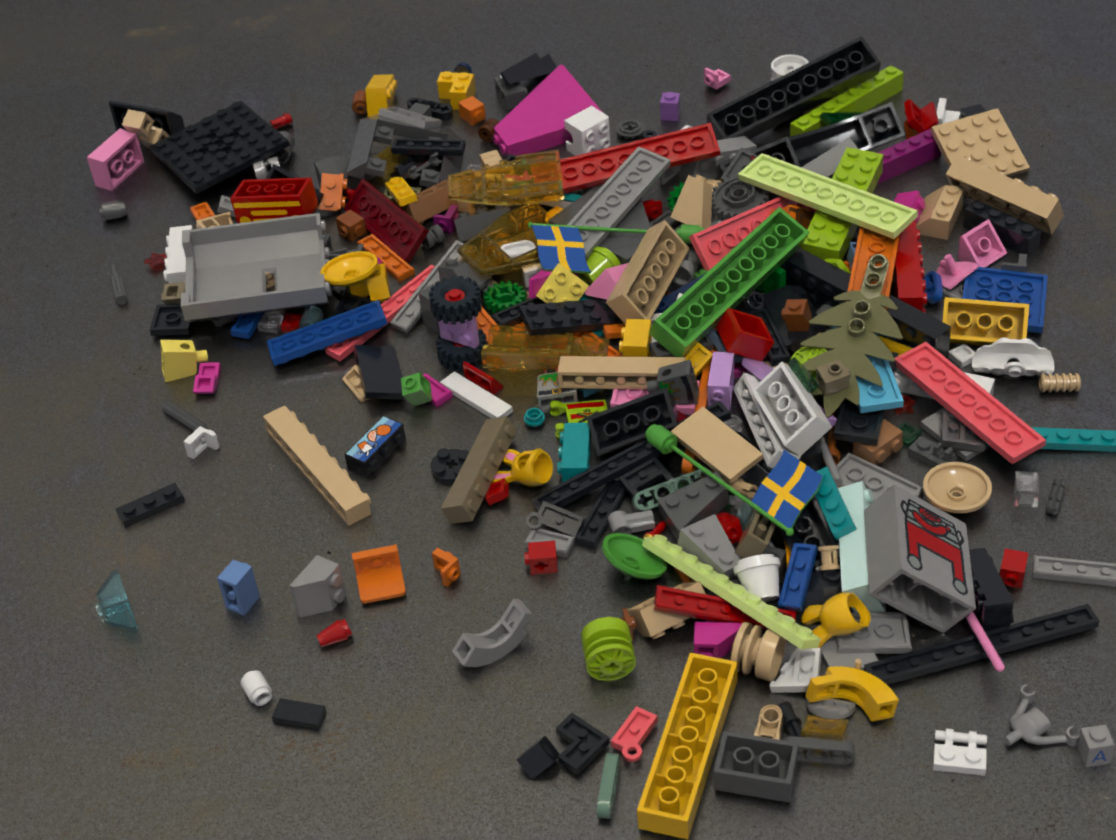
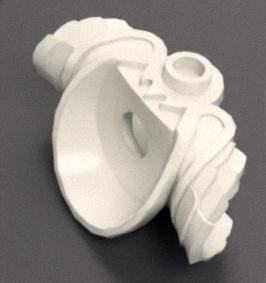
(994, 358)

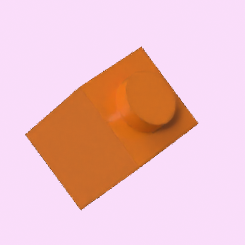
(472, 110)

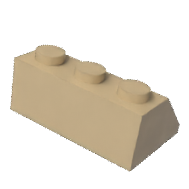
(941, 212)
(653, 622)

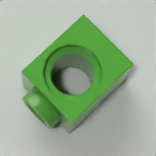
(416, 389)

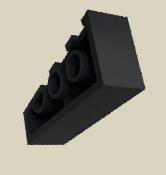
(992, 598)

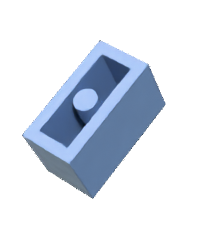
(238, 587)

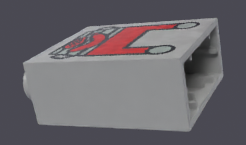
(918, 559)

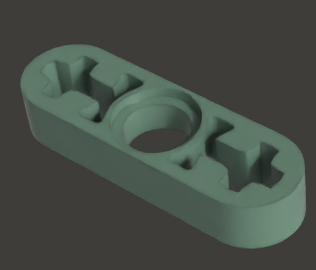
(608, 785)

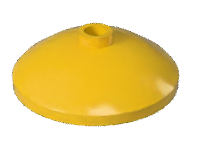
(350, 268)

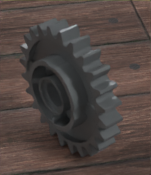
(736, 197)

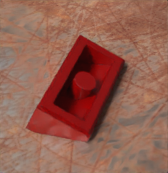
(481, 379)

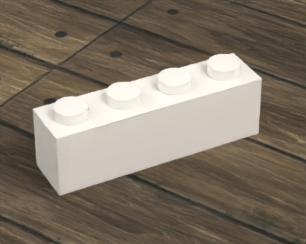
(176, 260)

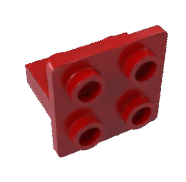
(919, 119)

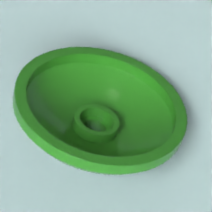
(631, 558)

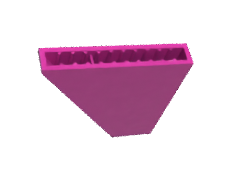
(540, 116)

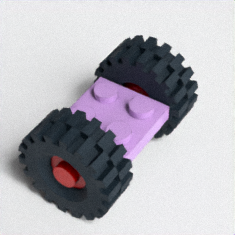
(456, 306)

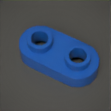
(933, 287)

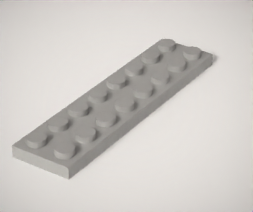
(619, 195)

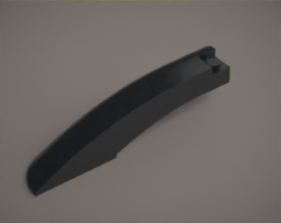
(866, 131)

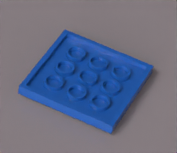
(1011, 287)

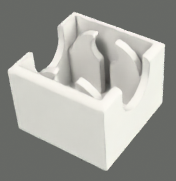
(589, 131)

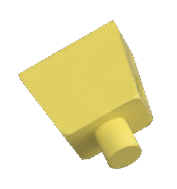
(180, 359)

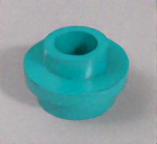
(534, 417)

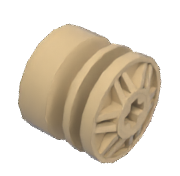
(754, 650)

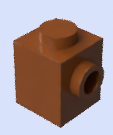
(351, 225)
(797, 315)

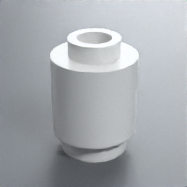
(256, 688)

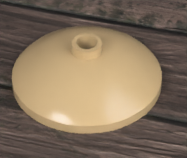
(957, 487)

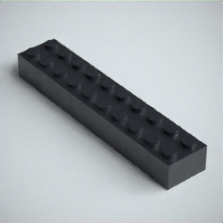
(796, 91)
(825, 281)

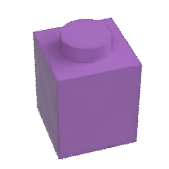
(670, 106)

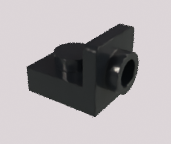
(406, 162)

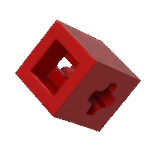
(541, 557)
(1013, 567)

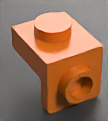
(447, 565)

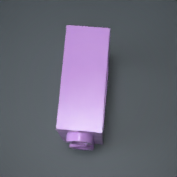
(721, 379)

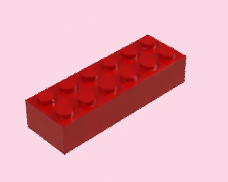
(907, 269)

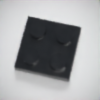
(169, 320)

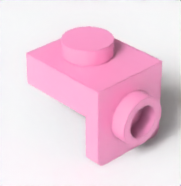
(716, 78)

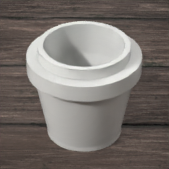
(760, 576)

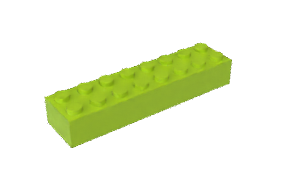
(831, 235)

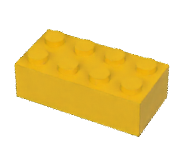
(984, 321)

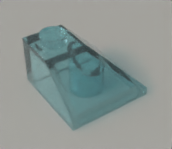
(115, 604)

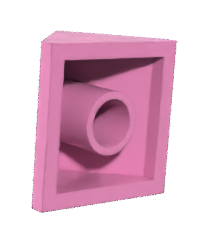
(981, 245)

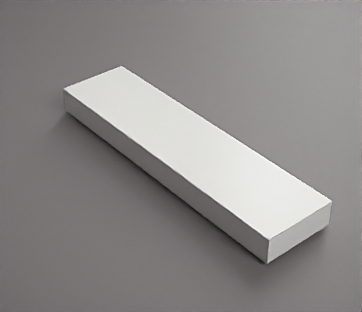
(476, 396)

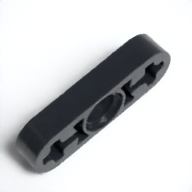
(438, 110)

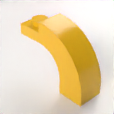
(857, 686)

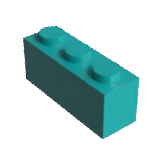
(575, 450)

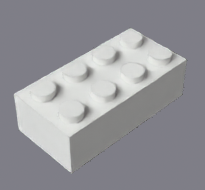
(791, 409)

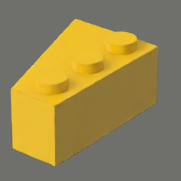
(380, 93)

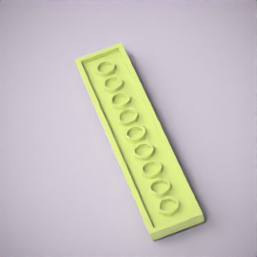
(828, 195)

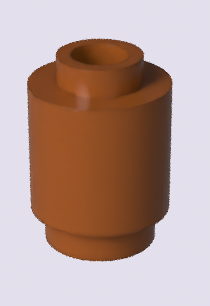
(359, 103)

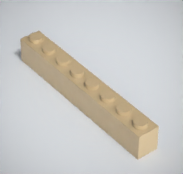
(317, 465)

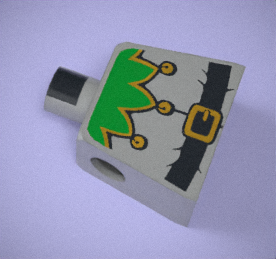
(549, 390)

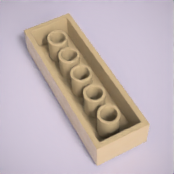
(1006, 194)
(648, 273)

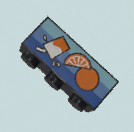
(375, 446)

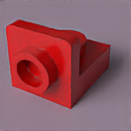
(652, 208)

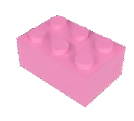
(115, 159)

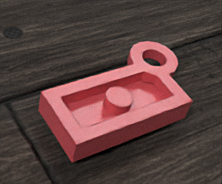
(633, 733)

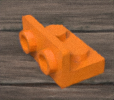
(332, 188)

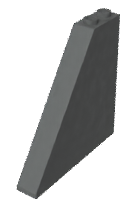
(619, 243)

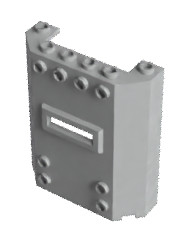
(230, 265)

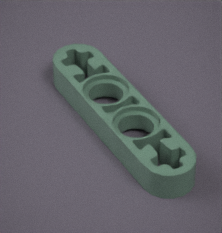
(671, 487)

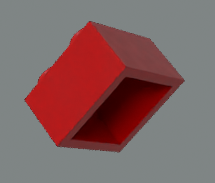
(744, 334)

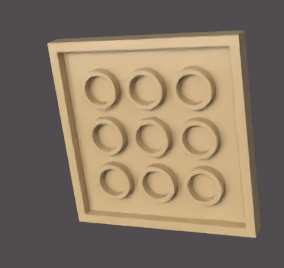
(984, 140)

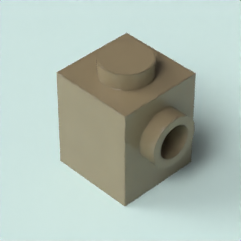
(833, 377)

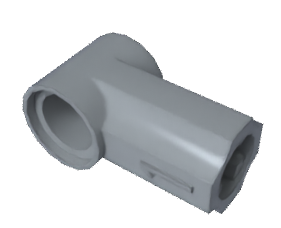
(630, 523)

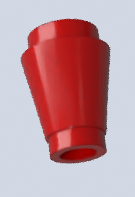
(335, 633)

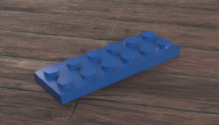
(326, 332)

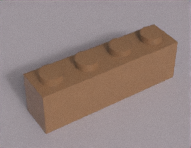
(430, 202)

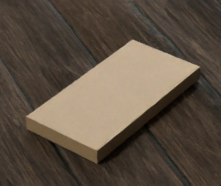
(717, 445)

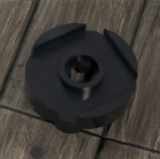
(443, 460)

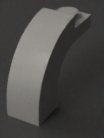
(498, 641)

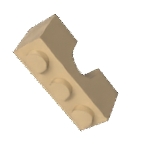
(142, 125)

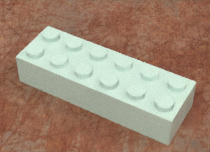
(853, 548)

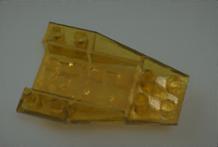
(485, 249)

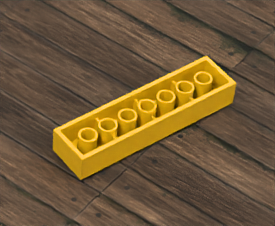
(687, 746)

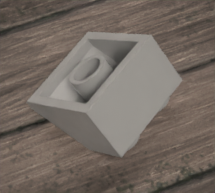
(318, 587)

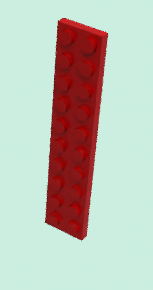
(678, 146)

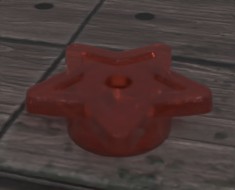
(156, 261)
(907, 406)

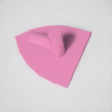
(954, 272)

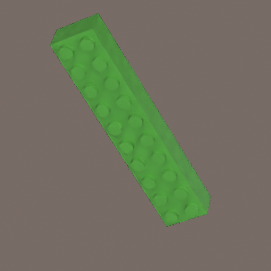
(728, 283)

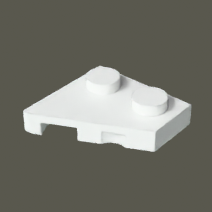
(798, 671)

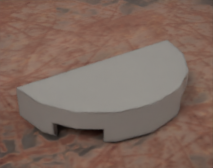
(831, 708)

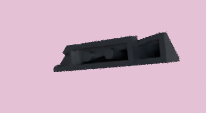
(528, 68)

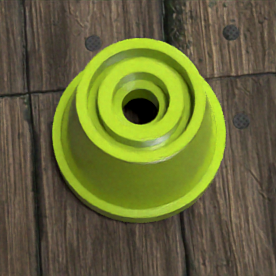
(597, 262)

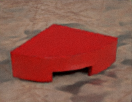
(290, 322)

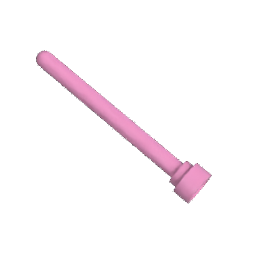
(985, 642)

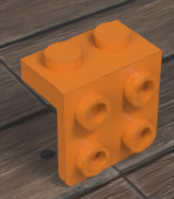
(379, 574)

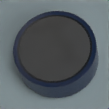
(463, 67)

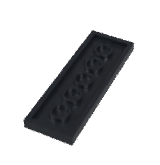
(567, 316)
(859, 426)

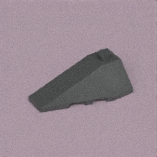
(338, 165)

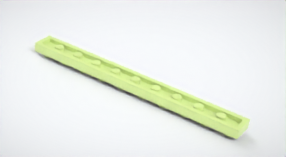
(731, 592)

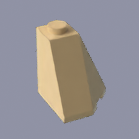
(694, 202)

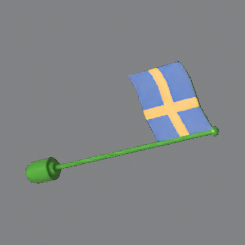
(565, 245)
(780, 494)

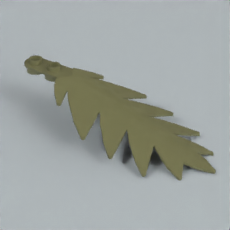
(855, 337)

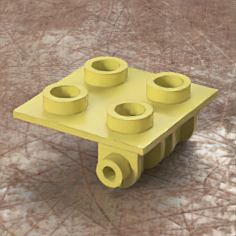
(562, 286)

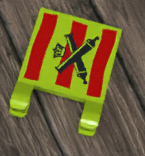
(576, 411)

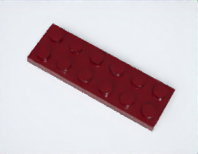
(387, 220)

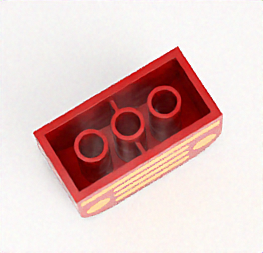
(273, 199)

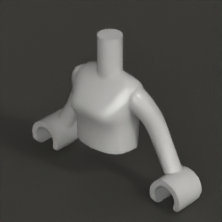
(1033, 724)

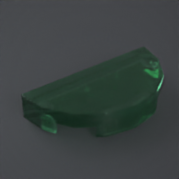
(803, 375)

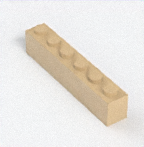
(610, 372)

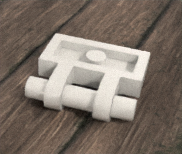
(960, 758)

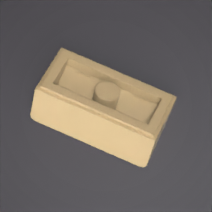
(353, 381)

